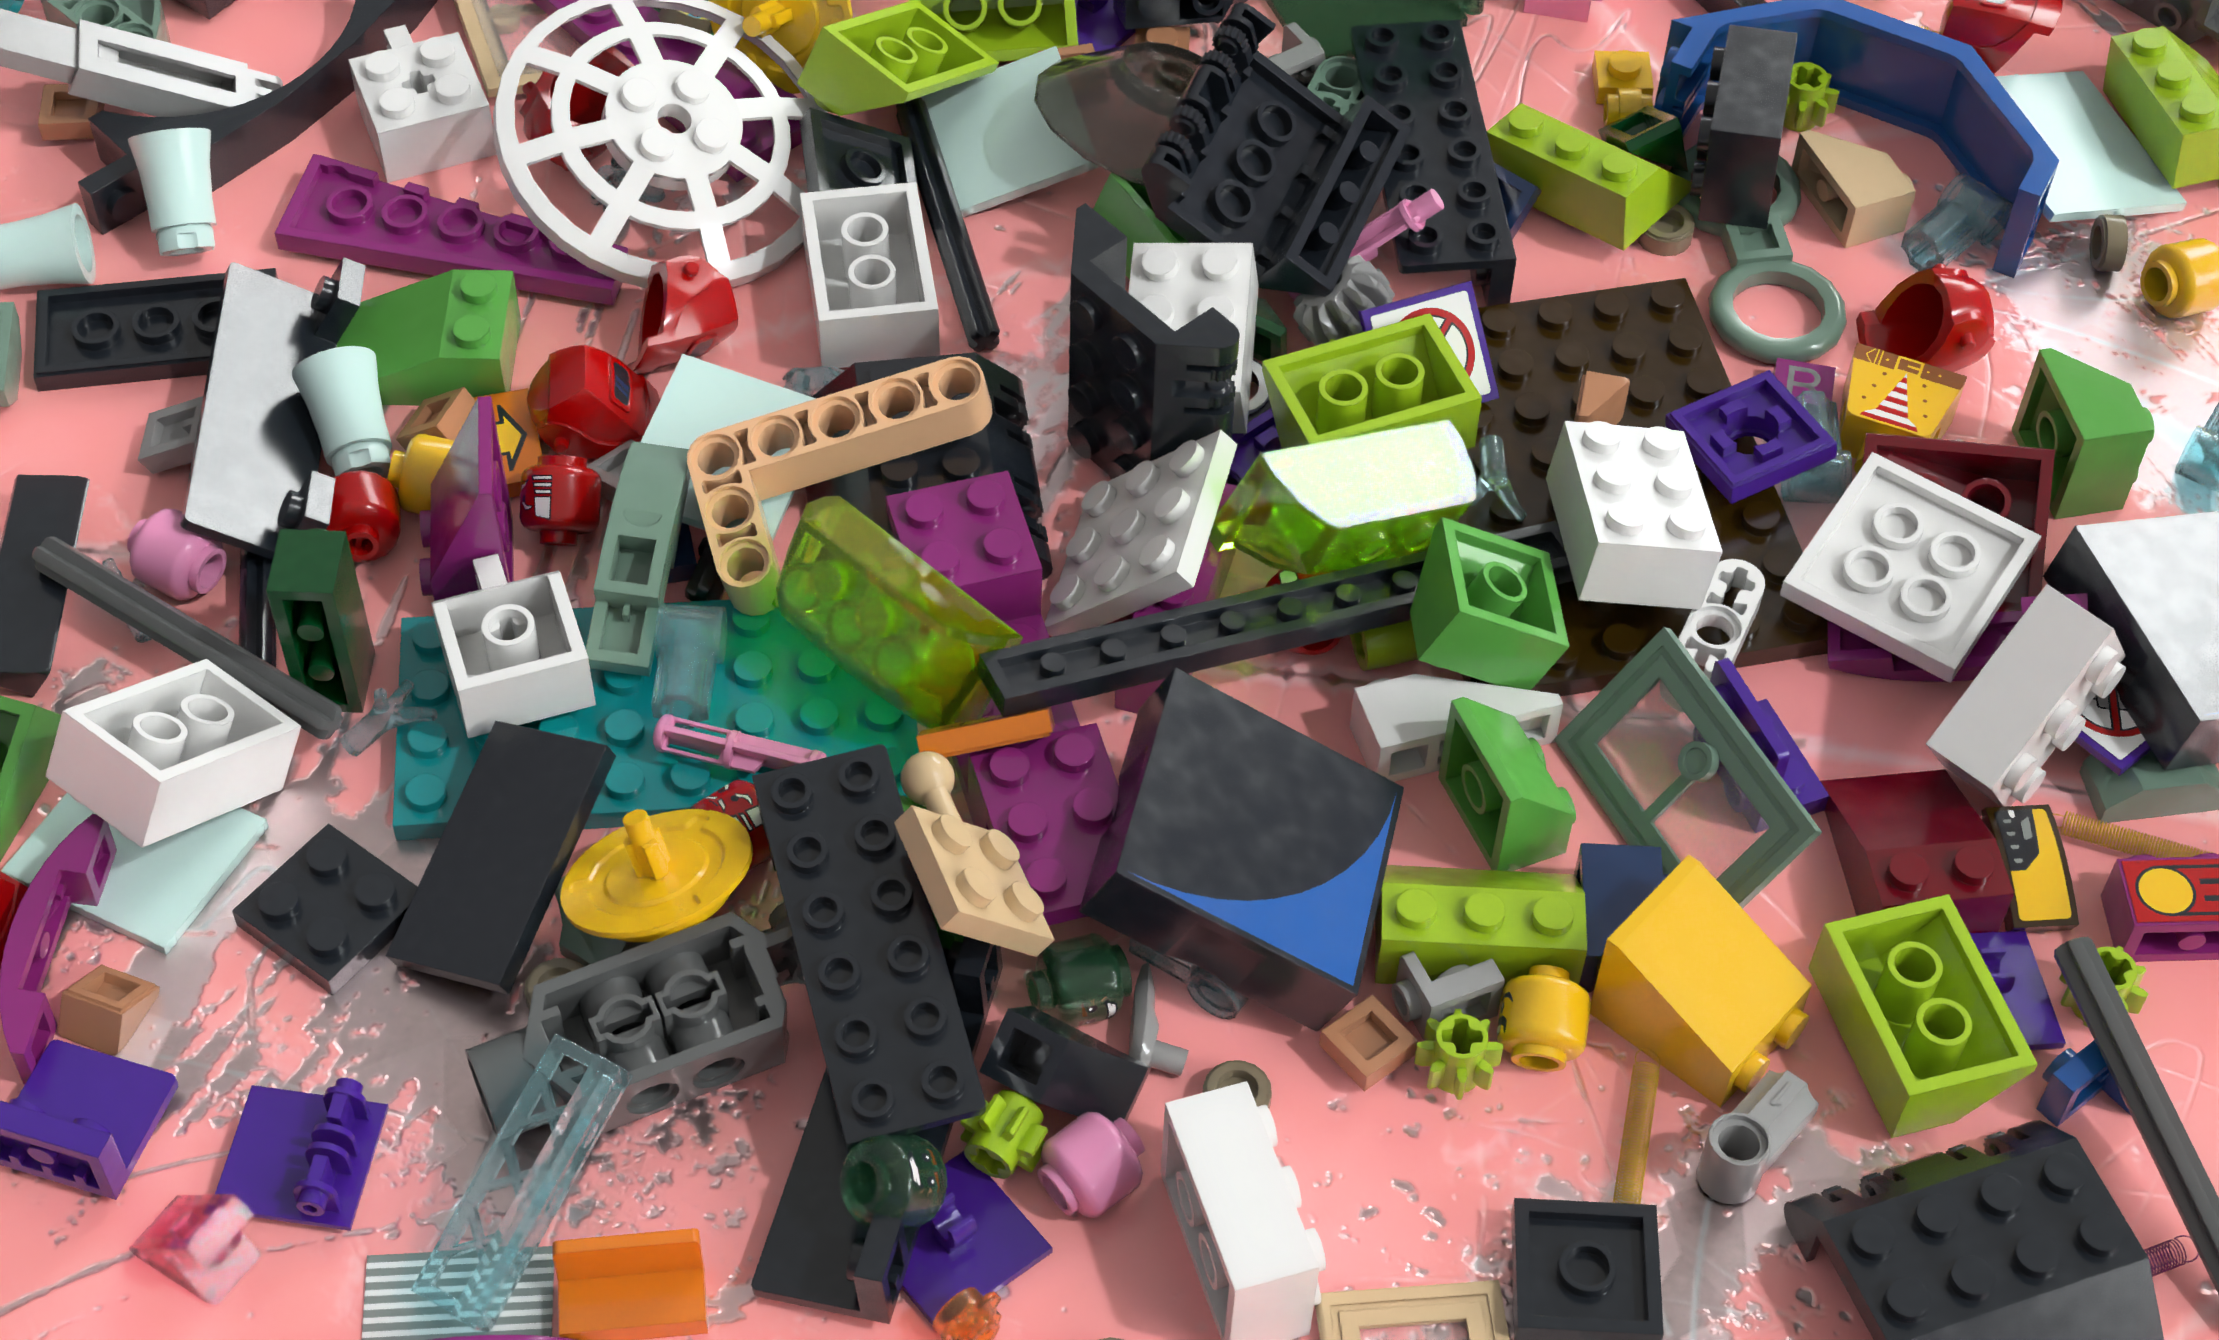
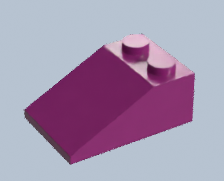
(468, 510)

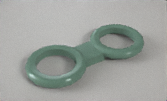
(1766, 258)

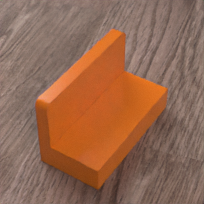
(631, 1286)

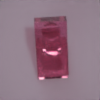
(200, 1244)

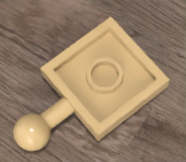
(966, 869)

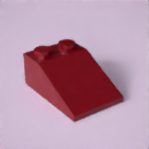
(1916, 841)

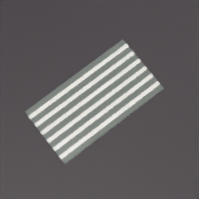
(399, 1314)

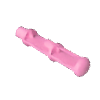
(1393, 222)
(735, 751)

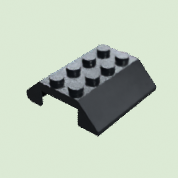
(1270, 162)
(1131, 376)
(992, 450)
(1986, 1245)

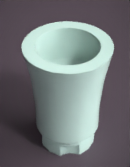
(177, 188)
(47, 250)
(346, 408)

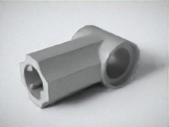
(1755, 1136)

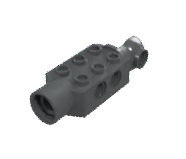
(669, 1012)

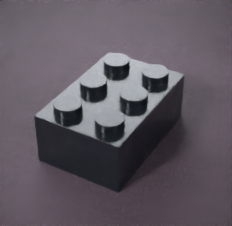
(1743, 126)

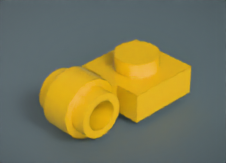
(1622, 82)

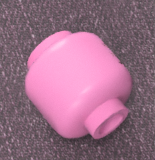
(174, 558)
(1091, 1164)

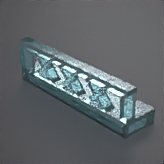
(536, 1190)

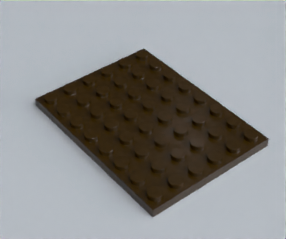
(1667, 354)

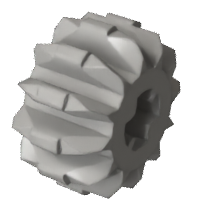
(1337, 314)

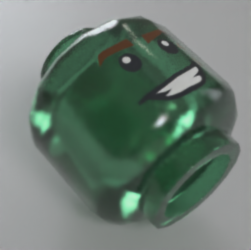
(1080, 980)
(894, 1178)

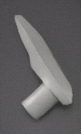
(1145, 1029)

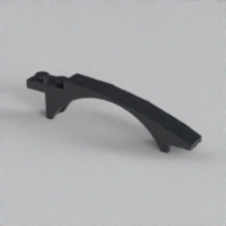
(246, 131)

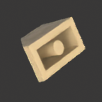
(1853, 187)

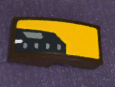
(2035, 868)

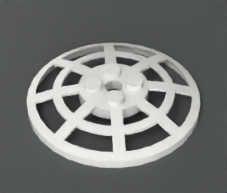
(644, 147)

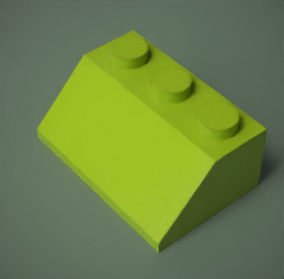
(1010, 27)
(889, 59)
(2167, 101)
(1584, 177)
(1371, 385)
(1479, 916)
(1919, 1013)

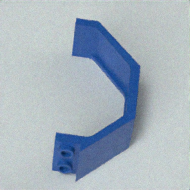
(1893, 76)

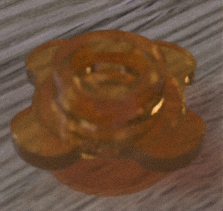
(969, 1316)

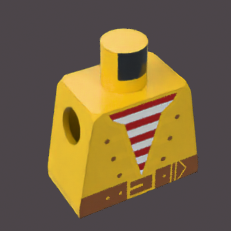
(1895, 398)

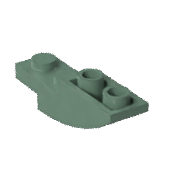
(637, 558)

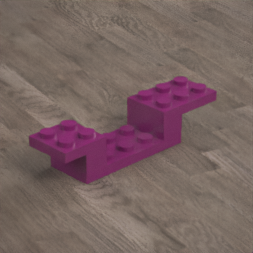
(1042, 792)

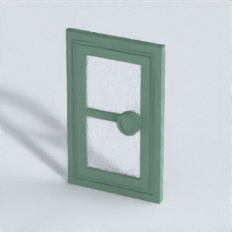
(1686, 772)

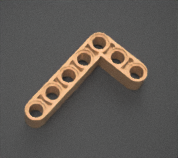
(820, 457)

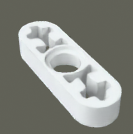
(1733, 621)

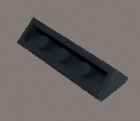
(29, 599)

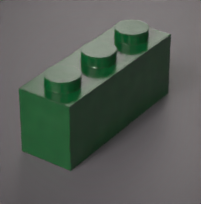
(321, 615)

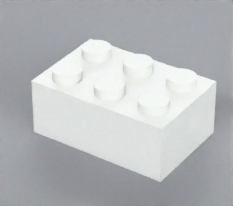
(870, 274)
(1189, 279)
(1632, 515)
(2029, 699)
(172, 751)
(1241, 1215)

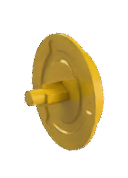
(790, 22)
(656, 874)

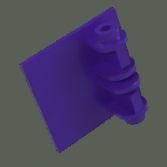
(304, 1154)

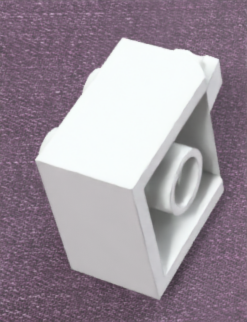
(422, 104)
(513, 649)

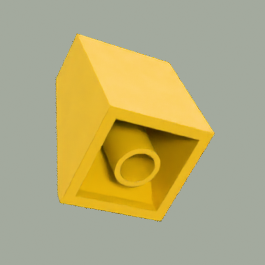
(1700, 985)

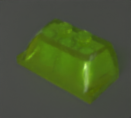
(1348, 499)
(887, 615)

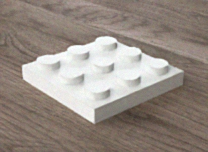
(1141, 536)
(1910, 566)

